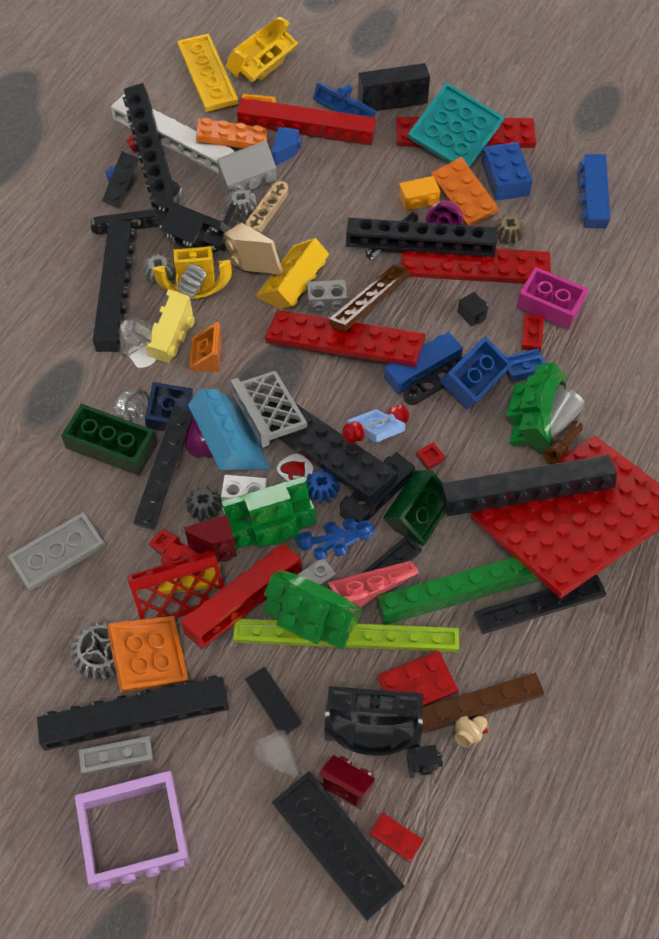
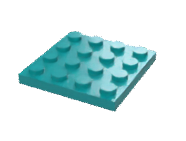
(456, 126)

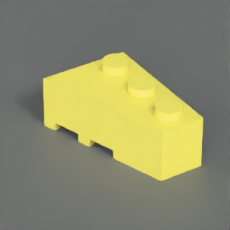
(172, 327)

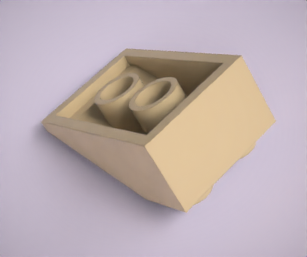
(252, 250)

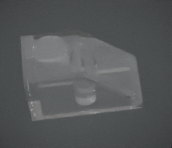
(134, 335)
(277, 753)

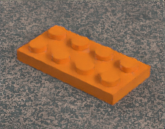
(229, 134)
(465, 190)

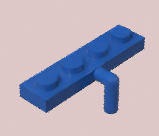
(341, 101)

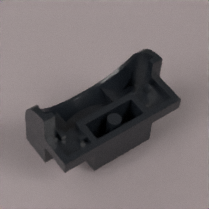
(373, 720)

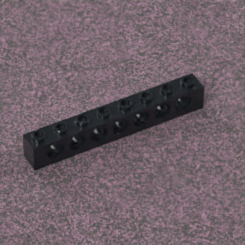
(147, 140)
(421, 237)

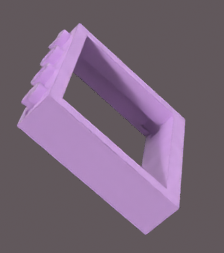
(120, 792)

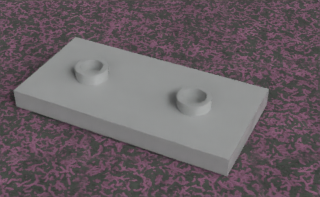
(56, 551)

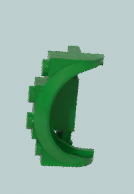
(532, 407)
(270, 514)
(310, 609)

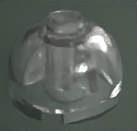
(132, 406)

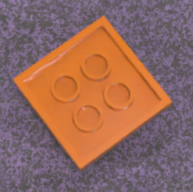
(147, 653)

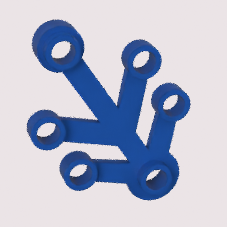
(335, 534)

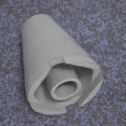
(564, 410)

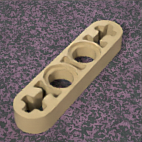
(271, 209)

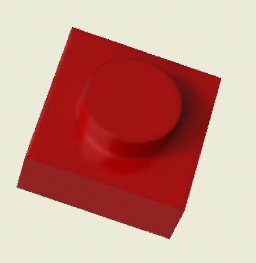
(430, 456)

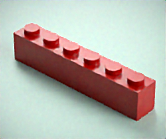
(238, 597)

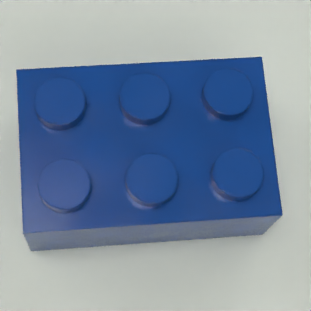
(506, 171)
(476, 372)

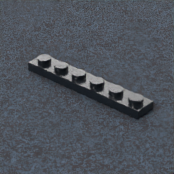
(163, 468)
(537, 605)

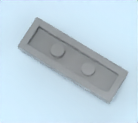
(116, 755)

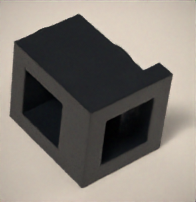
(423, 760)

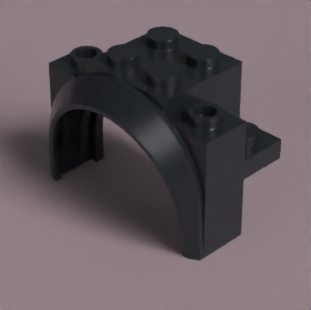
(189, 226)

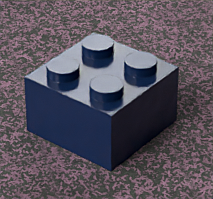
(161, 402)

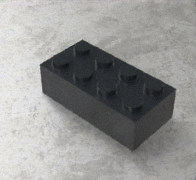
(394, 87)

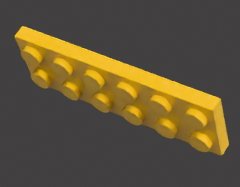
(207, 72)

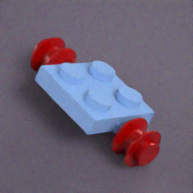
(376, 425)

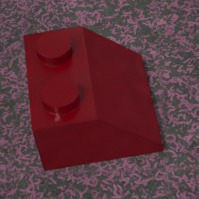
(213, 535)
(346, 781)

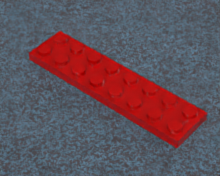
(510, 131)
(505, 267)
(358, 341)

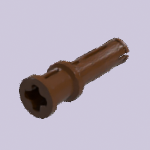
(560, 445)

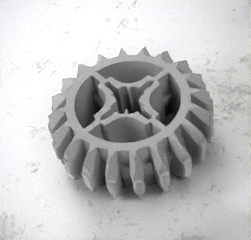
(82, 658)

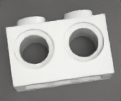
(241, 485)

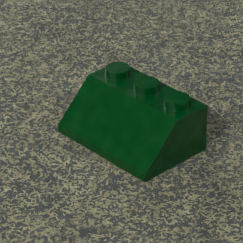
(417, 507)

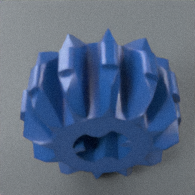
(322, 486)

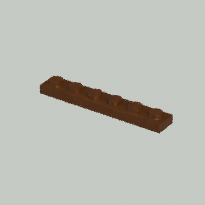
(368, 298)
(481, 702)

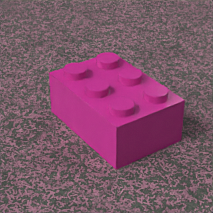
(552, 298)

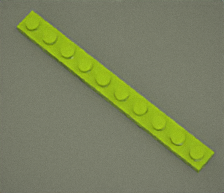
(362, 636)

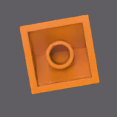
(206, 349)

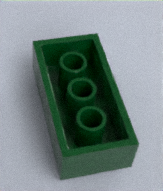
(109, 439)

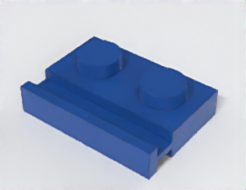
(524, 364)

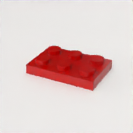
(423, 675)

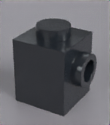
(473, 309)

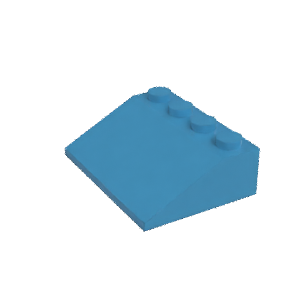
(227, 432)

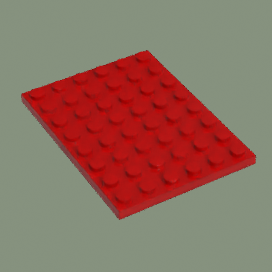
(581, 533)

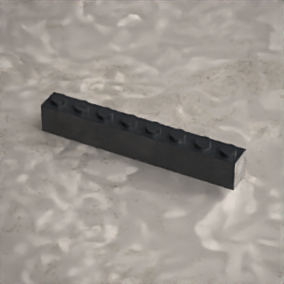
(114, 286)
(528, 485)
(131, 713)

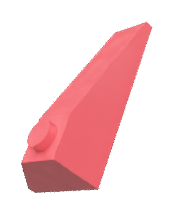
(368, 585)

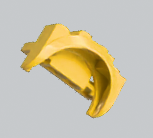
(262, 51)

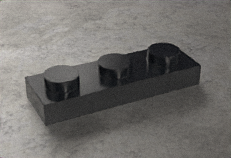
(120, 179)

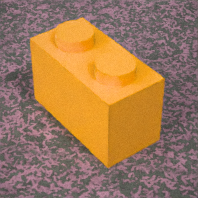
(419, 193)

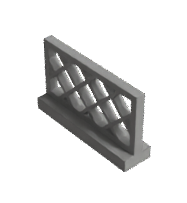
(254, 416)

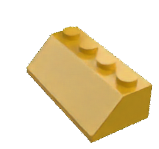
(298, 268)

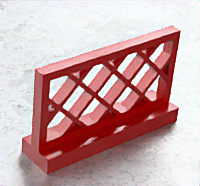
(171, 571)

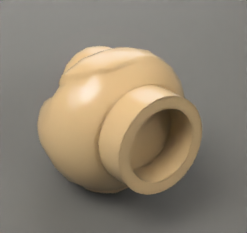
(470, 731)

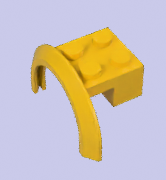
(200, 257)

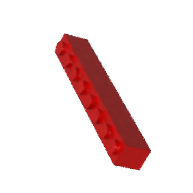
(308, 121)

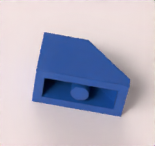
(286, 144)

